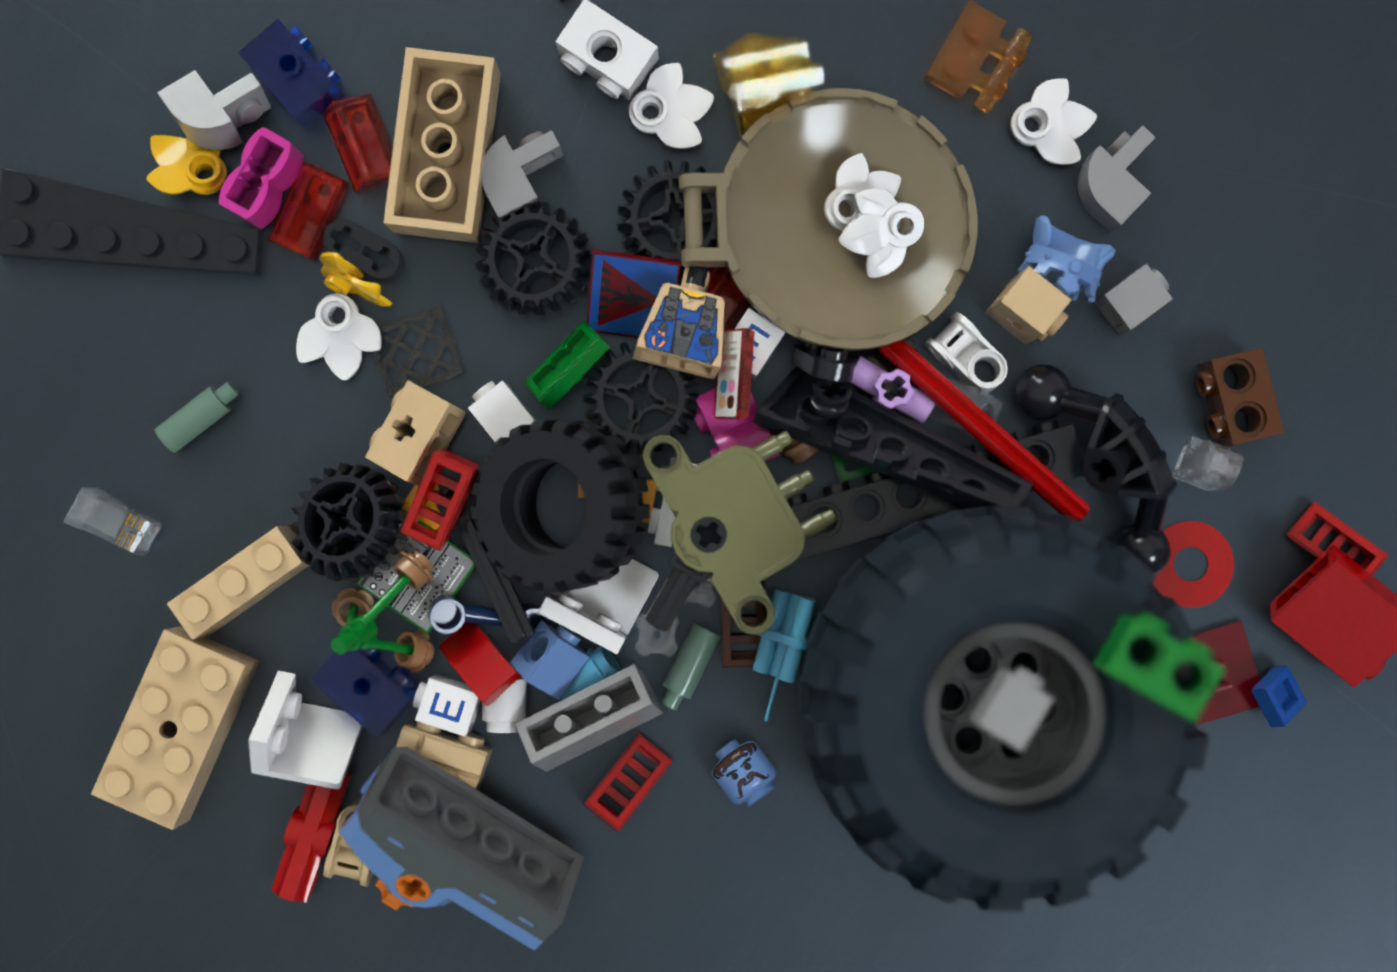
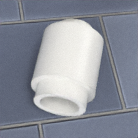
(506, 709)

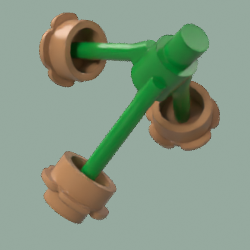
(357, 615)

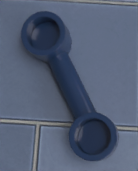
(448, 614)

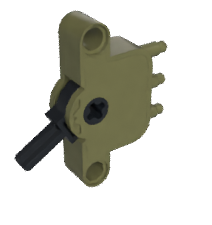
(752, 519)

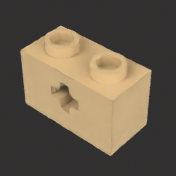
(1030, 307)
(434, 427)

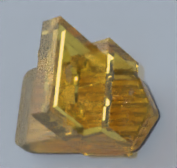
(764, 74)

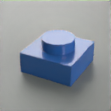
(1279, 696)

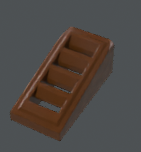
(740, 658)

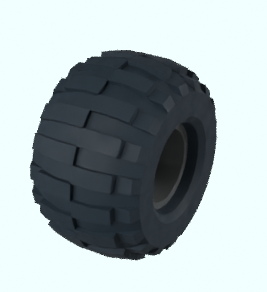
(975, 818)

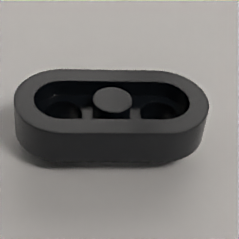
(824, 362)

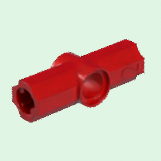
(308, 840)

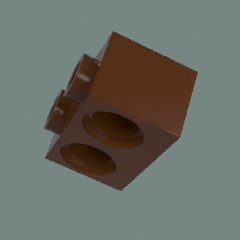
(1252, 395)

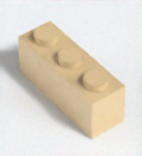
(238, 583)

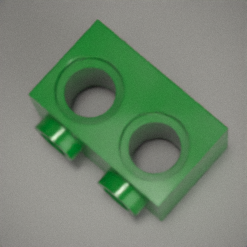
(1155, 672)

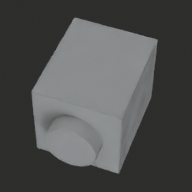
(1134, 299)
(1012, 706)

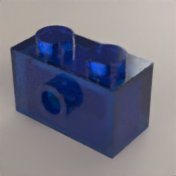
(291, 73)
(367, 688)

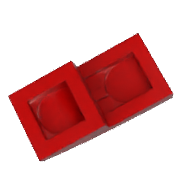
(479, 662)

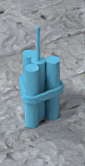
(785, 640)

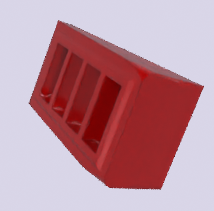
(433, 474)
(1373, 554)
(602, 811)

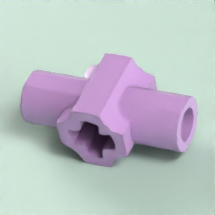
(910, 401)

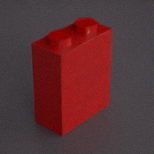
(1340, 616)

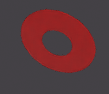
(1219, 569)

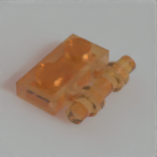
(967, 48)

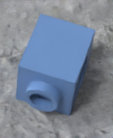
(550, 659)

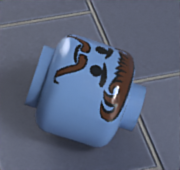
(744, 772)

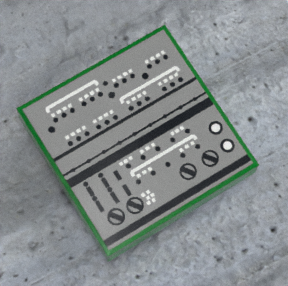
(449, 574)

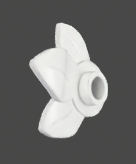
(677, 104)
(1057, 120)
(850, 179)
(876, 231)
(341, 342)

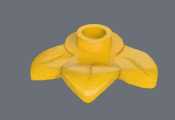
(180, 165)
(345, 277)

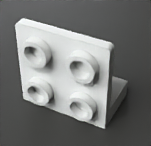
(604, 610)
(301, 739)

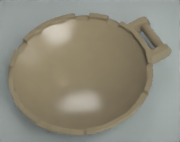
(790, 255)

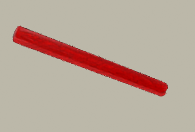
(986, 430)

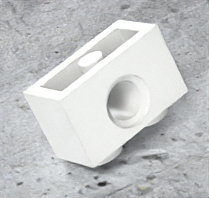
(593, 29)

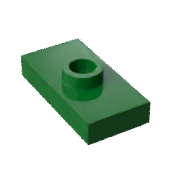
(566, 365)

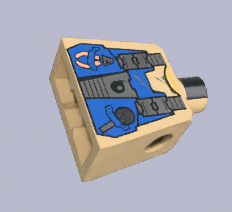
(685, 327)

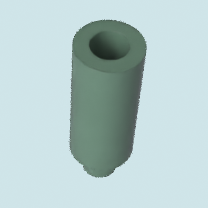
(196, 416)
(689, 665)

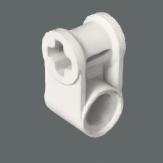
(966, 351)

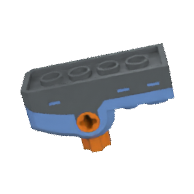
(448, 842)

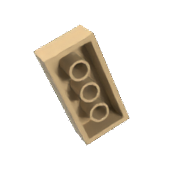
(441, 103)
(150, 764)

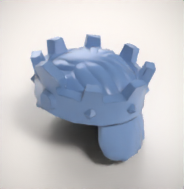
(1066, 260)

